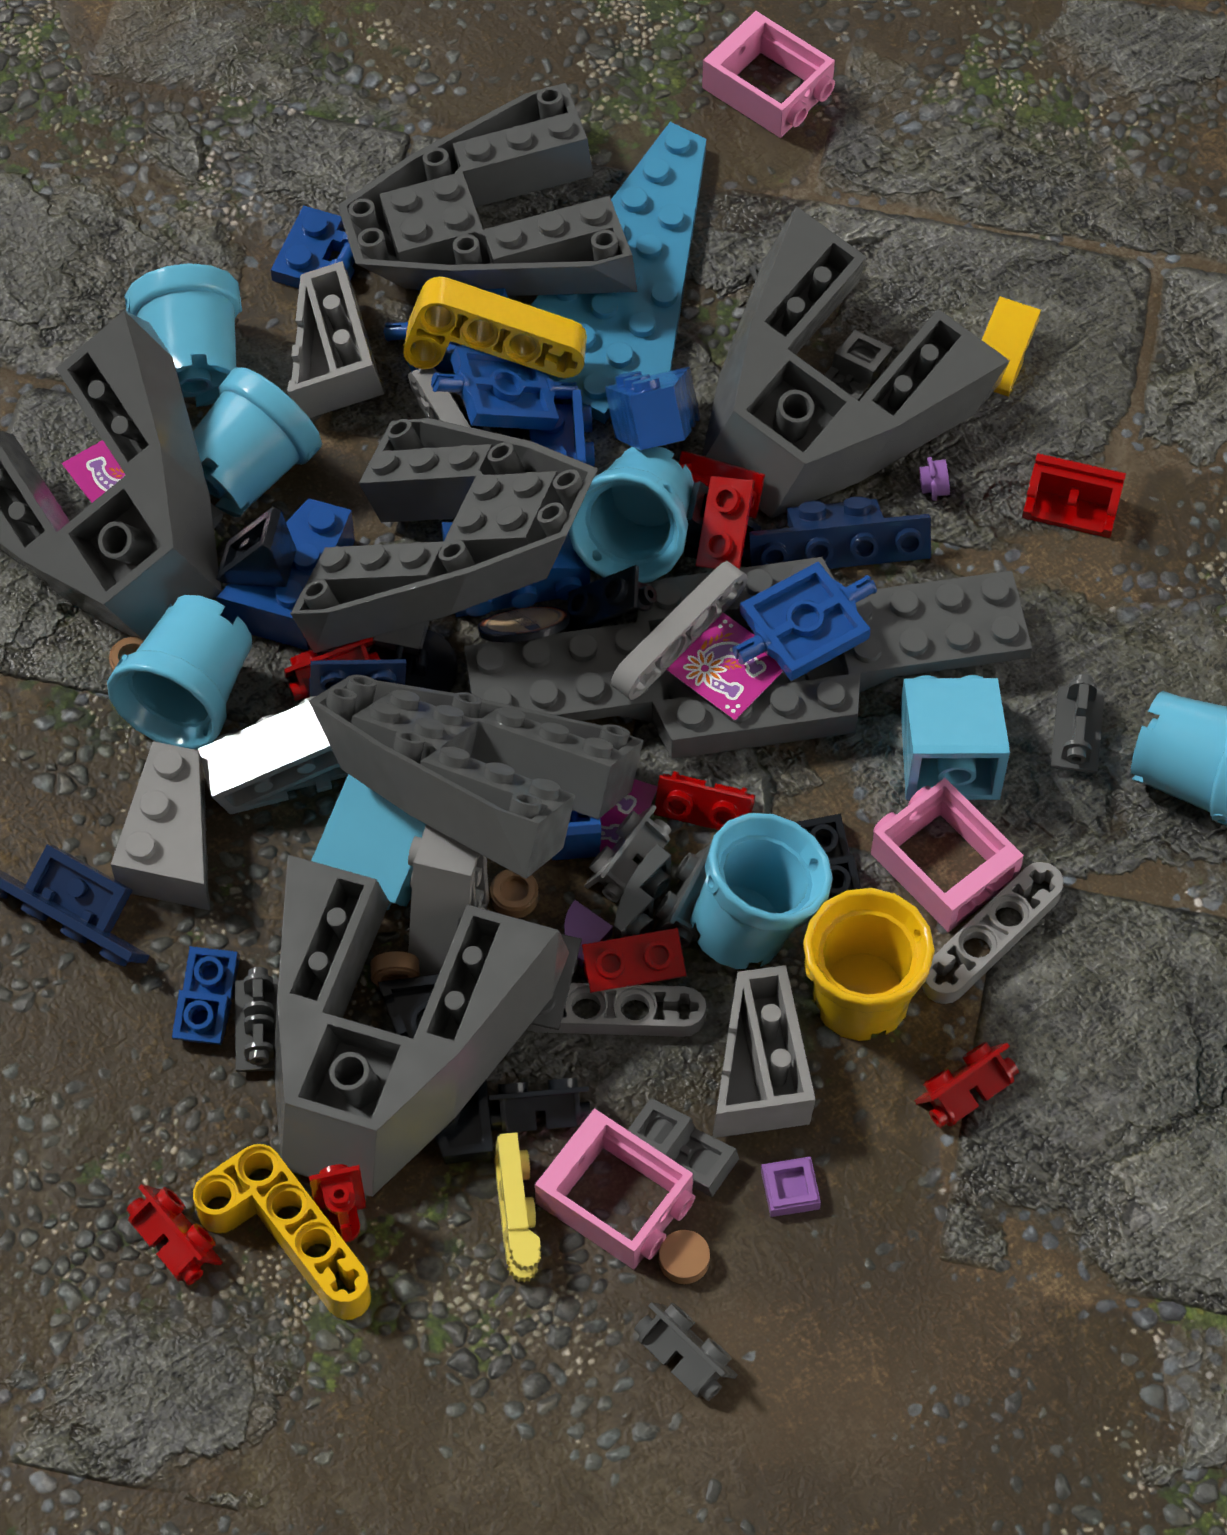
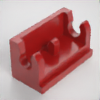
(1073, 495)

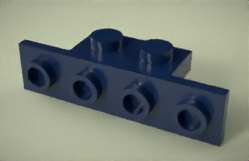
(843, 535)
(79, 899)

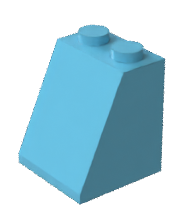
(955, 734)
(370, 839)

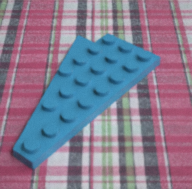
(658, 220)

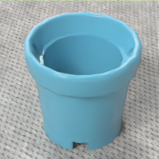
(195, 319)
(251, 439)
(635, 515)
(182, 674)
(1185, 752)
(758, 887)

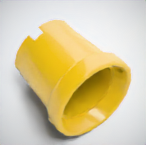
(866, 960)

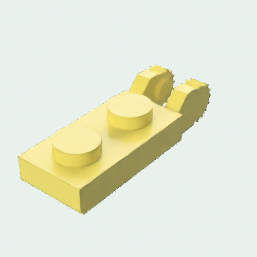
(516, 1210)

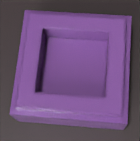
(790, 1186)

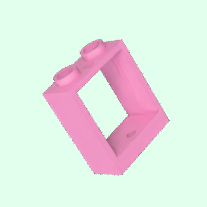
(764, 36)
(973, 891)
(576, 1157)

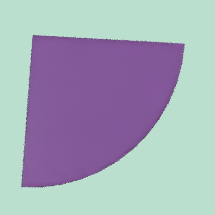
(585, 924)

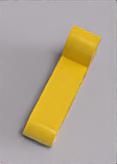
(548, 342)
(293, 1234)

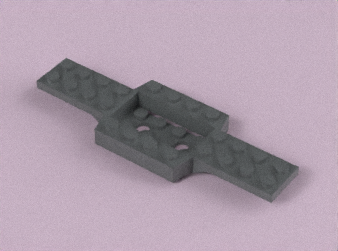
(911, 633)

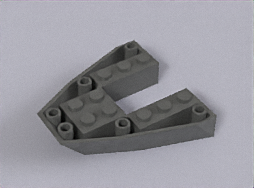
(425, 224)
(799, 425)
(509, 523)
(152, 528)
(478, 766)
(372, 1093)

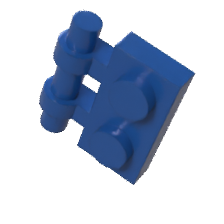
(310, 246)

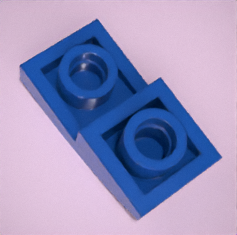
(206, 996)

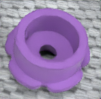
(934, 478)

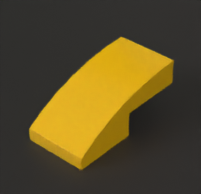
(1010, 334)

